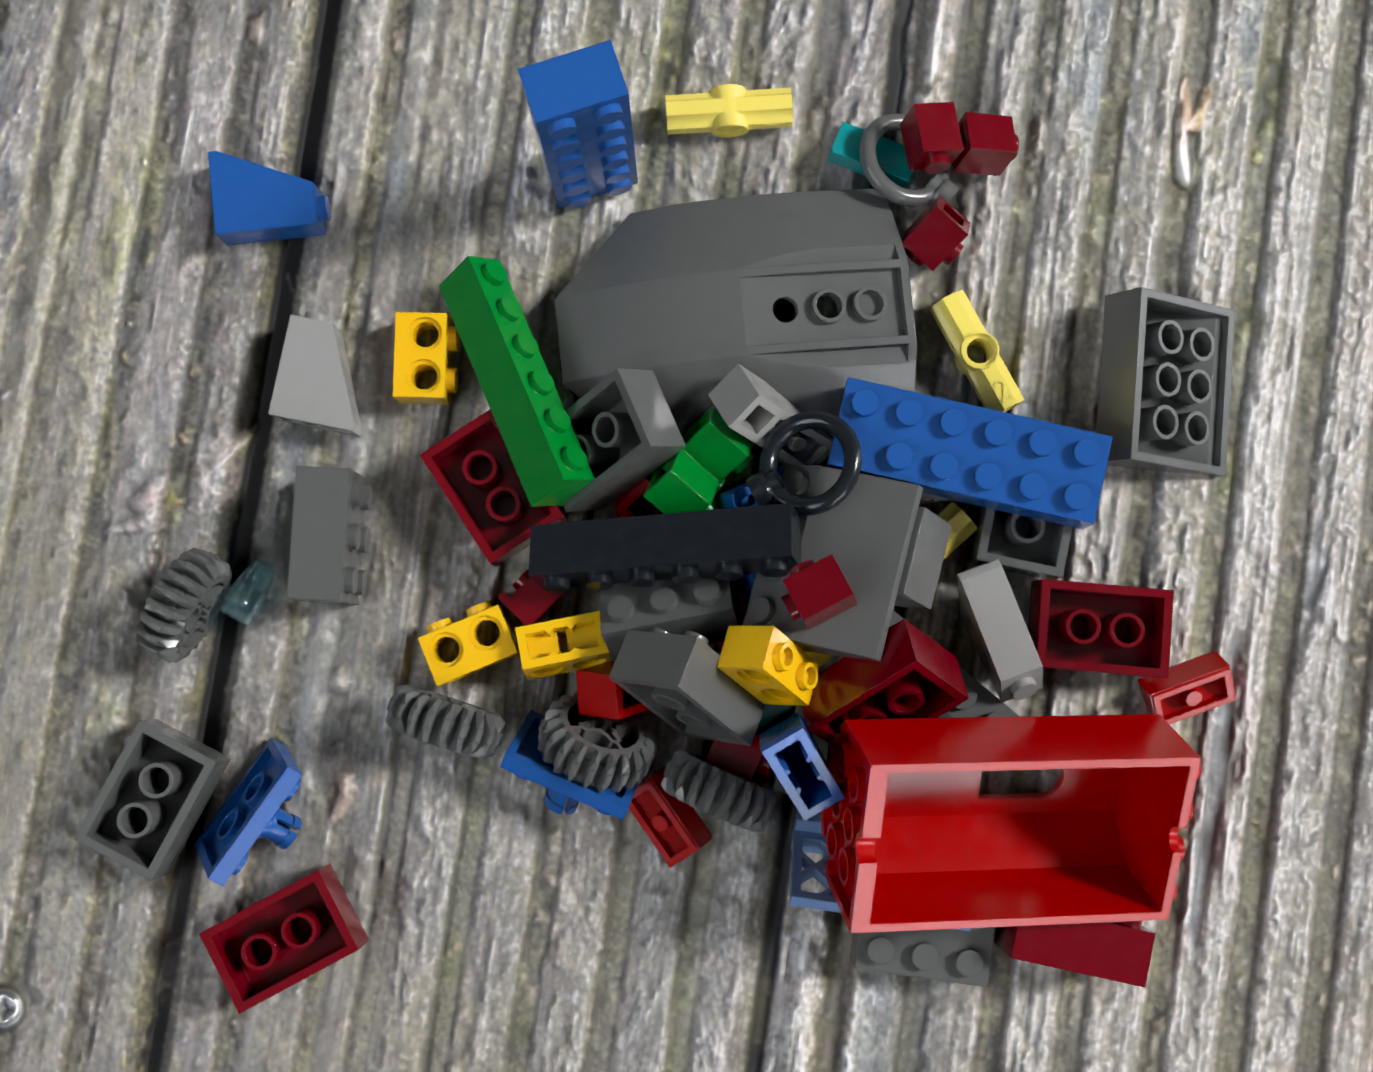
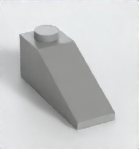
(757, 409)

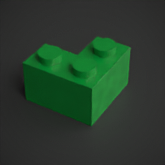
(699, 470)

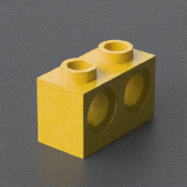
(413, 360)
(561, 645)
(472, 654)
(768, 665)

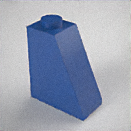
(263, 203)
(800, 766)

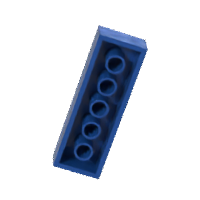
(582, 123)
(976, 453)

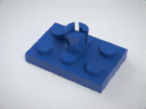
(528, 764)
(252, 813)

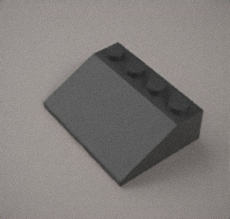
(1166, 382)
(870, 544)

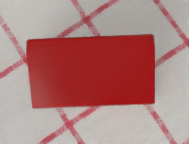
(1190, 689)
(667, 821)

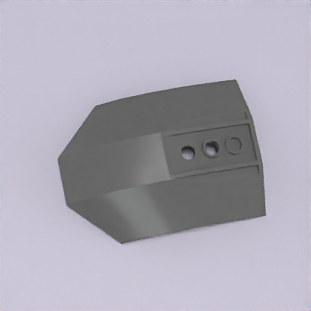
(697, 291)

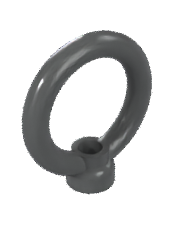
(938, 185)

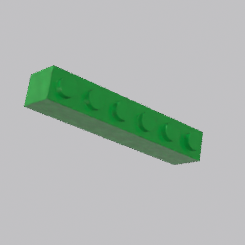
(516, 382)

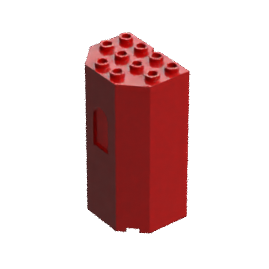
(931, 854)

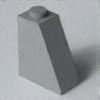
(315, 378)
(999, 632)

